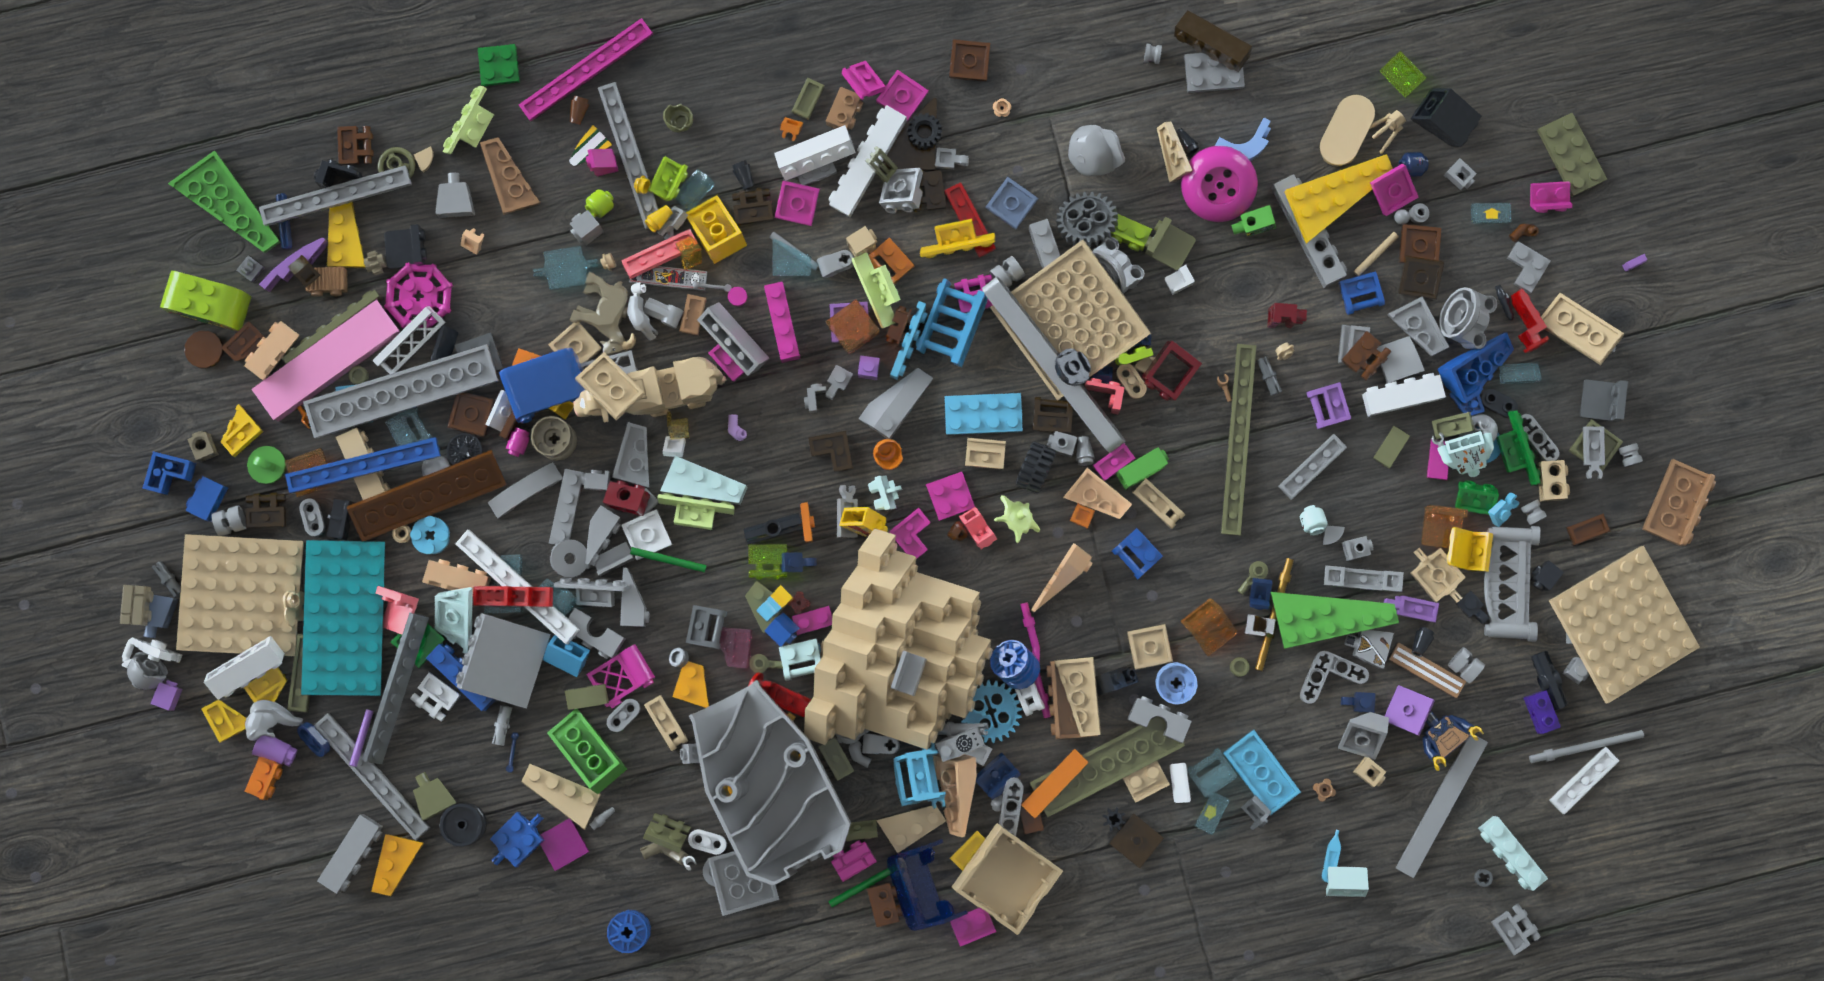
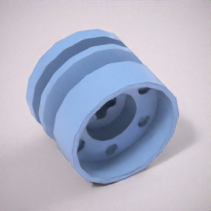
(1184, 691)

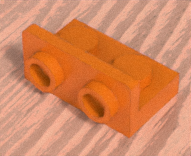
(264, 778)

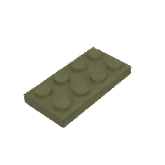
(1572, 154)

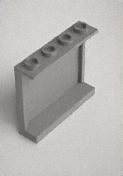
(502, 660)

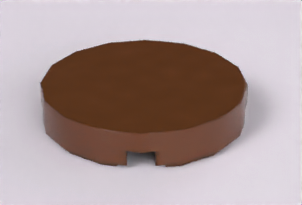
(203, 349)

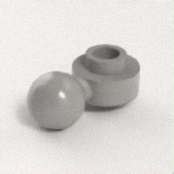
(1403, 216)

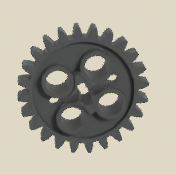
(1087, 219)

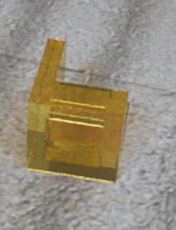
(677, 428)

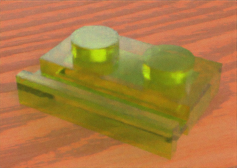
(1403, 74)

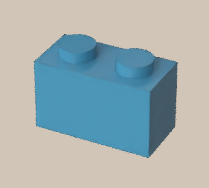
(566, 657)

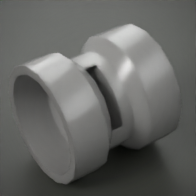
(1629, 450)
(1533, 512)

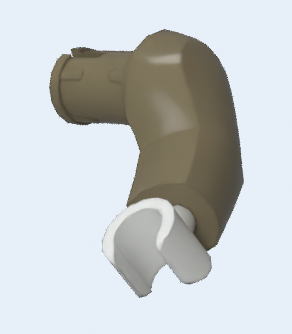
(681, 857)

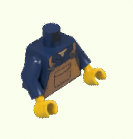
(1445, 736)

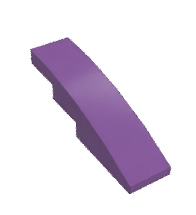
(310, 252)

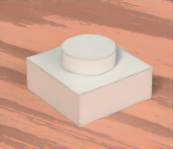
(674, 447)

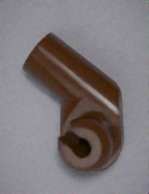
(1524, 230)

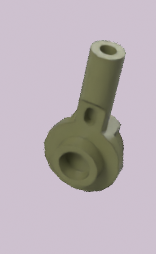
(1256, 570)
(760, 663)

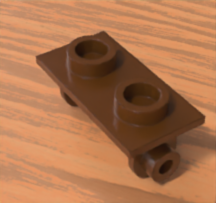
(902, 318)

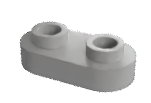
(312, 518)
(623, 715)

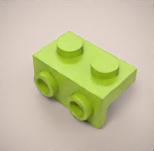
(668, 179)

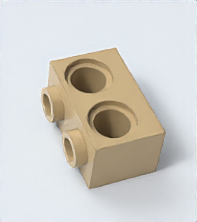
(862, 242)
(1548, 480)

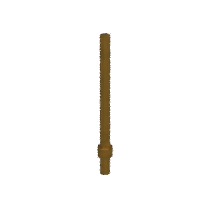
(1284, 578)

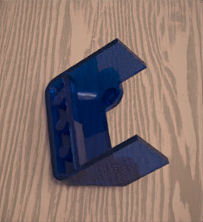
(917, 890)

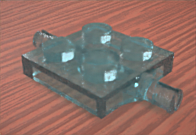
(565, 267)

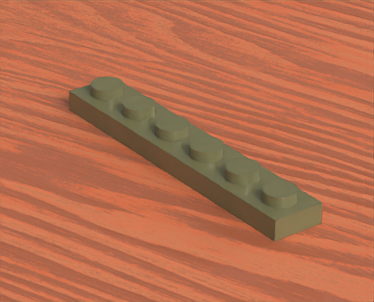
(337, 320)

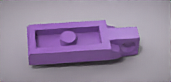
(1415, 608)

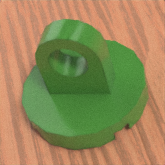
(266, 465)

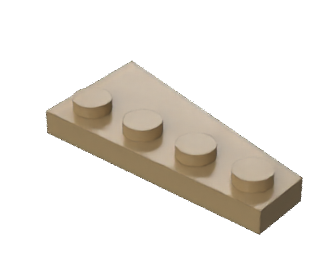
(1081, 691)
(568, 797)

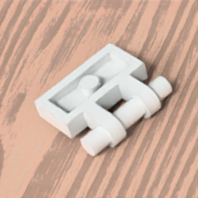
(439, 692)

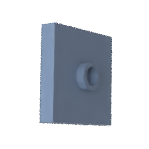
(1011, 203)

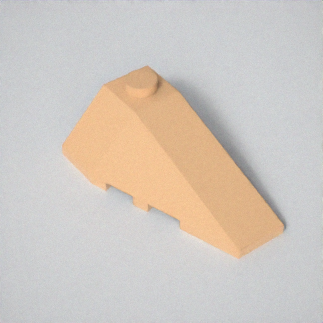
(1069, 569)

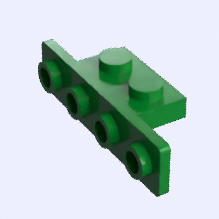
(1516, 450)

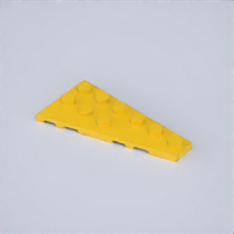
(1328, 197)

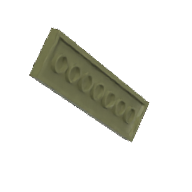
(1113, 762)

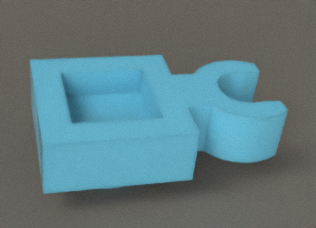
(1501, 510)

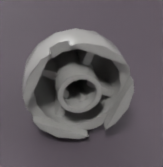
(145, 672)

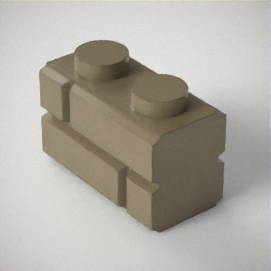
(136, 605)

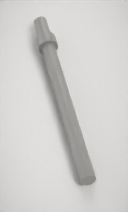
(1550, 755)

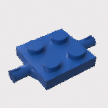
(517, 839)

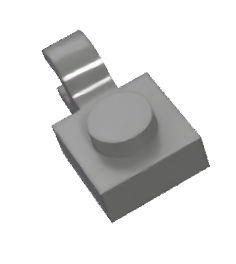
(947, 159)
(674, 222)
(839, 380)

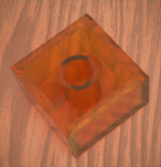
(852, 327)

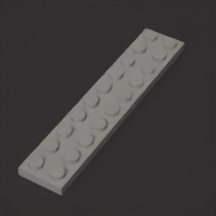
(401, 391)

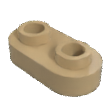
(1131, 381)

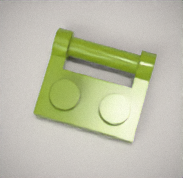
(1138, 354)

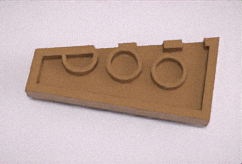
(507, 179)

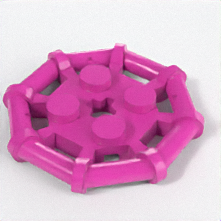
(414, 285)

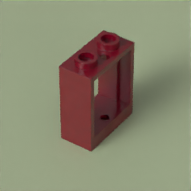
(1182, 355)

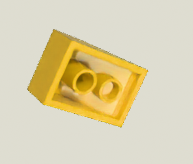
(716, 229)

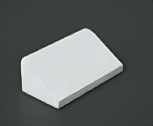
(1180, 782)

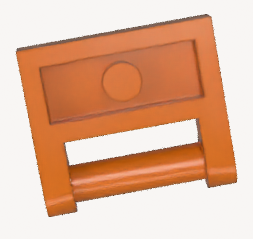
(894, 259)

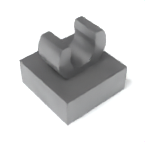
(250, 269)

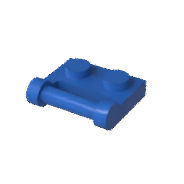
(1358, 287)
(1141, 549)

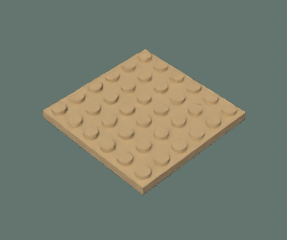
(1078, 309)
(236, 593)
(1624, 624)

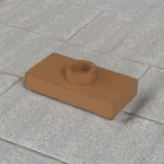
(693, 310)

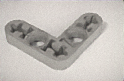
(1331, 667)

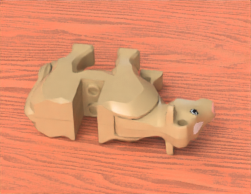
(687, 383)

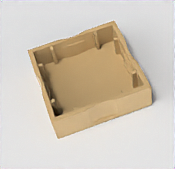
(1007, 878)

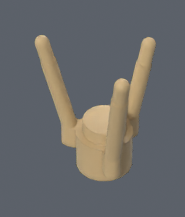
(1394, 121)

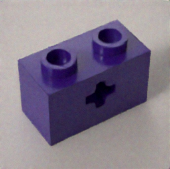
(1542, 712)

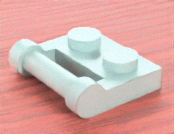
(797, 654)

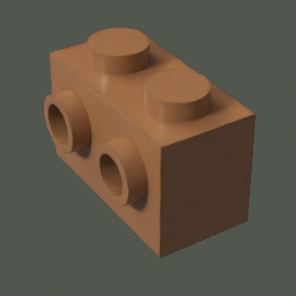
(844, 109)

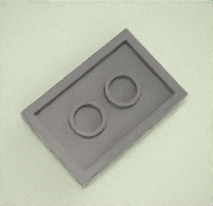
(1210, 75)

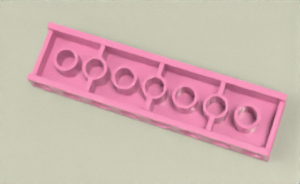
(326, 361)

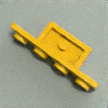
(956, 237)

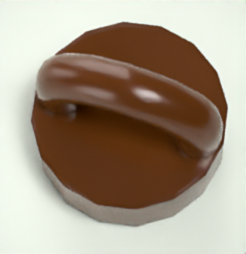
(954, 531)

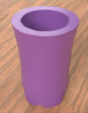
(274, 750)

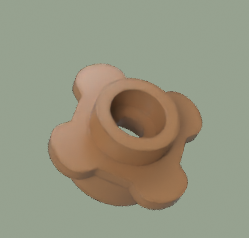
(1329, 789)

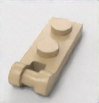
(1158, 503)
(665, 722)

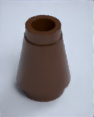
(578, 109)

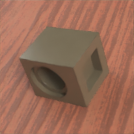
(208, 452)

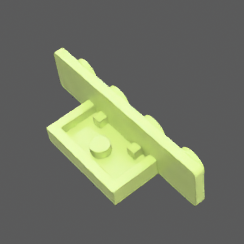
(472, 123)
(878, 288)
(695, 512)

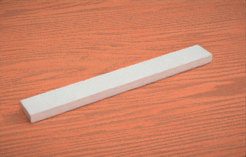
(506, 576)

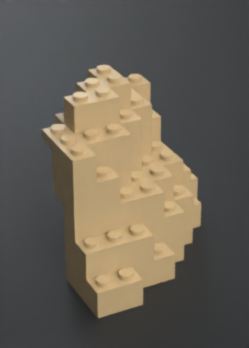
(880, 615)

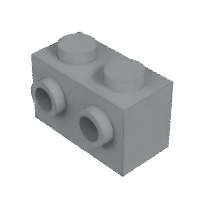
(585, 227)

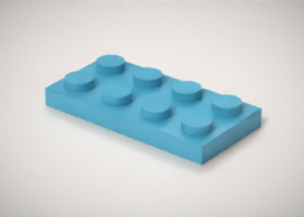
(983, 414)

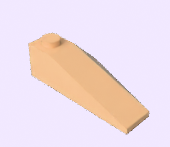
(958, 780)

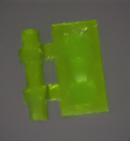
(766, 555)

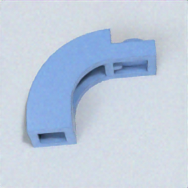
(1253, 147)

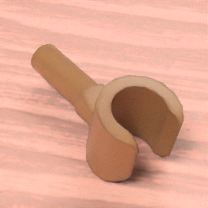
(1224, 386)

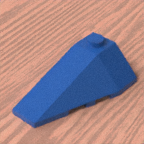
(1471, 370)

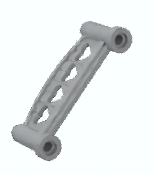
(1517, 624)

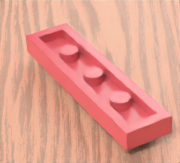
(654, 255)

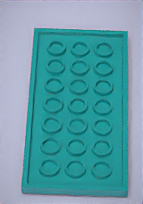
(343, 618)

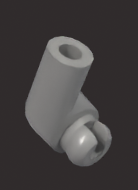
(857, 756)

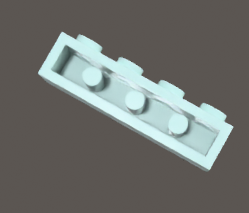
(1513, 853)

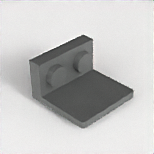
(1604, 400)

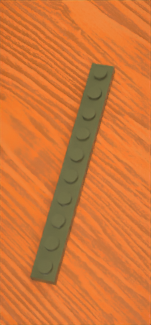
(1238, 439)

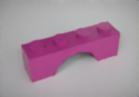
(782, 322)

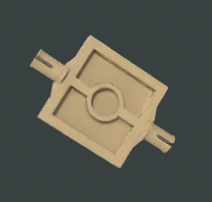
(1437, 576)

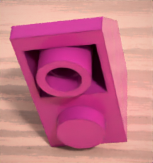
(601, 161)

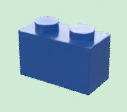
(206, 498)

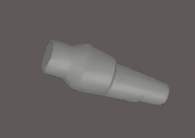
(600, 819)

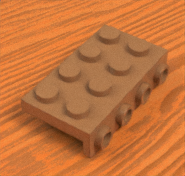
(1679, 503)
(1064, 721)

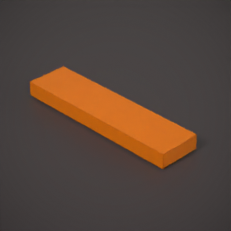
(1054, 783)

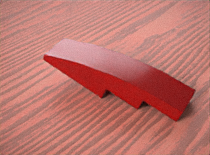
(513, 596)

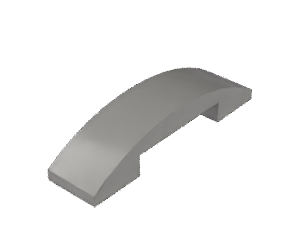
(525, 489)
(1363, 579)

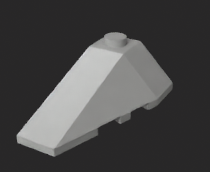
(892, 407)

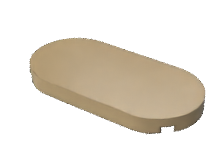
(1347, 130)

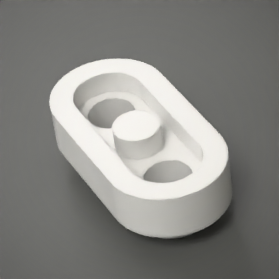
(707, 842)

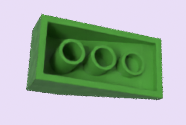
(587, 751)

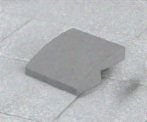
(1402, 360)

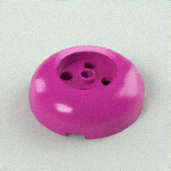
(1215, 161)

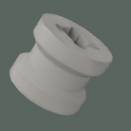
(1152, 53)

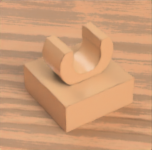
(472, 241)

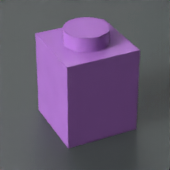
(868, 367)
(167, 695)

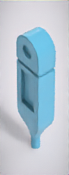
(1332, 855)

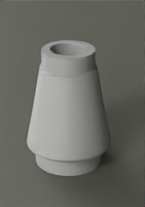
(1084, 452)

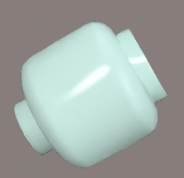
(1313, 520)

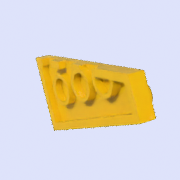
(343, 238)

